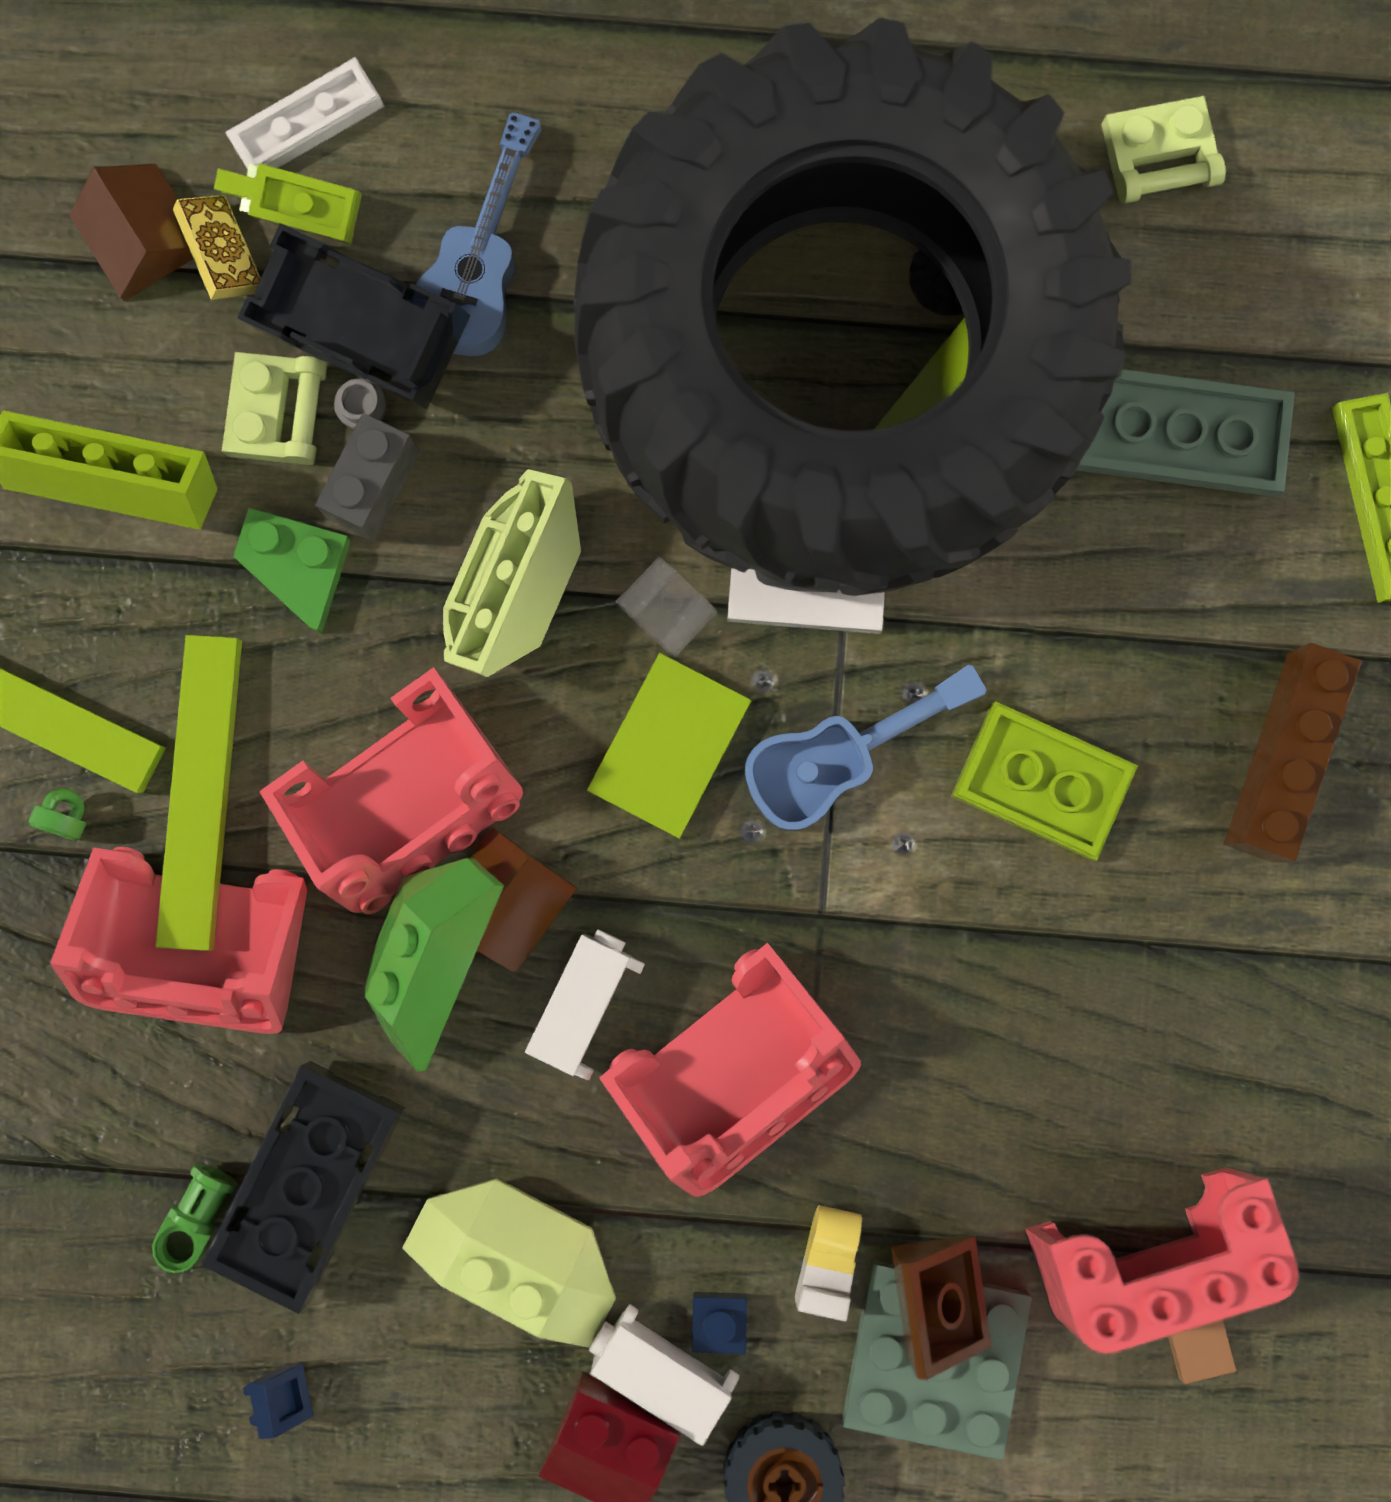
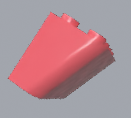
(397, 802)

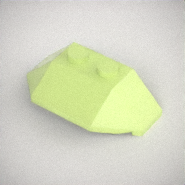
(512, 575)
(515, 1260)

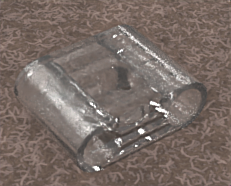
(666, 607)

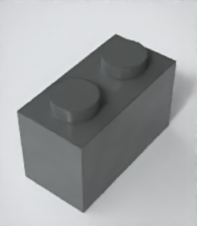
(368, 477)

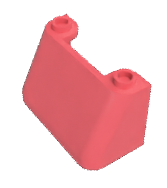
(113, 962)
(733, 1076)

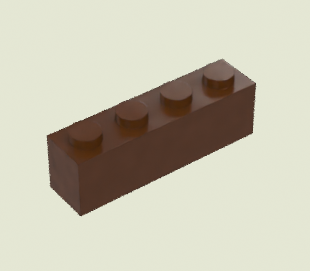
(1292, 753)

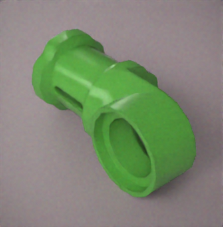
(193, 1216)

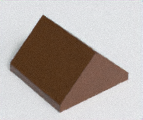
(131, 225)
(527, 903)
(941, 1303)

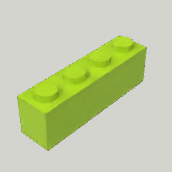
(105, 470)

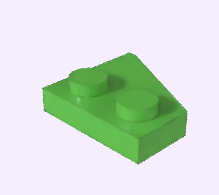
(294, 562)

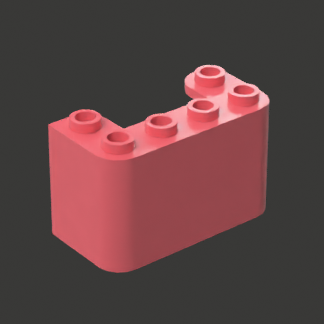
(1222, 1270)

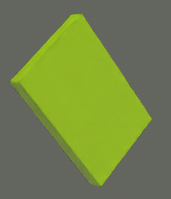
(669, 745)
(1044, 781)

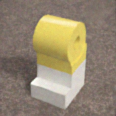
(829, 1263)

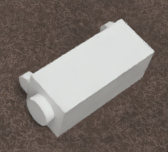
(580, 1002)
(660, 1376)

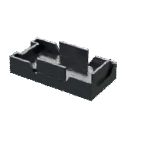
(355, 317)
(302, 1187)

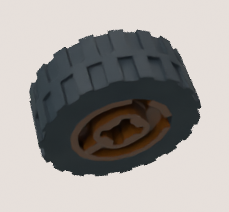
(783, 1461)

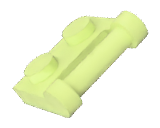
(1161, 135)
(259, 403)

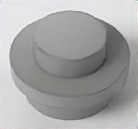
(357, 398)

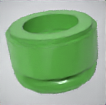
(65, 826)

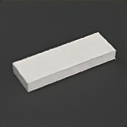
(306, 117)
(768, 605)

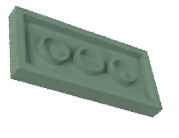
(1194, 434)

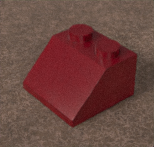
(608, 1446)

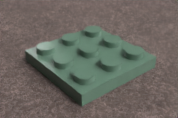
(955, 1410)

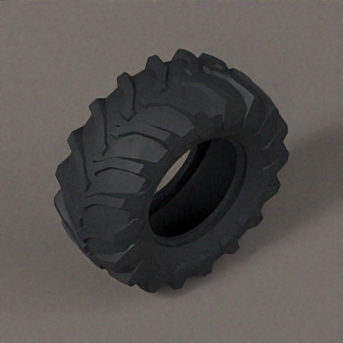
(882, 143)

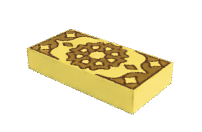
(217, 246)

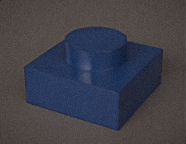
(719, 1322)

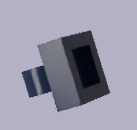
(279, 1400)

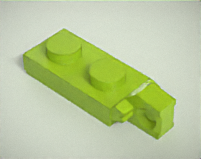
(294, 200)

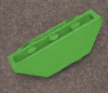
(428, 952)

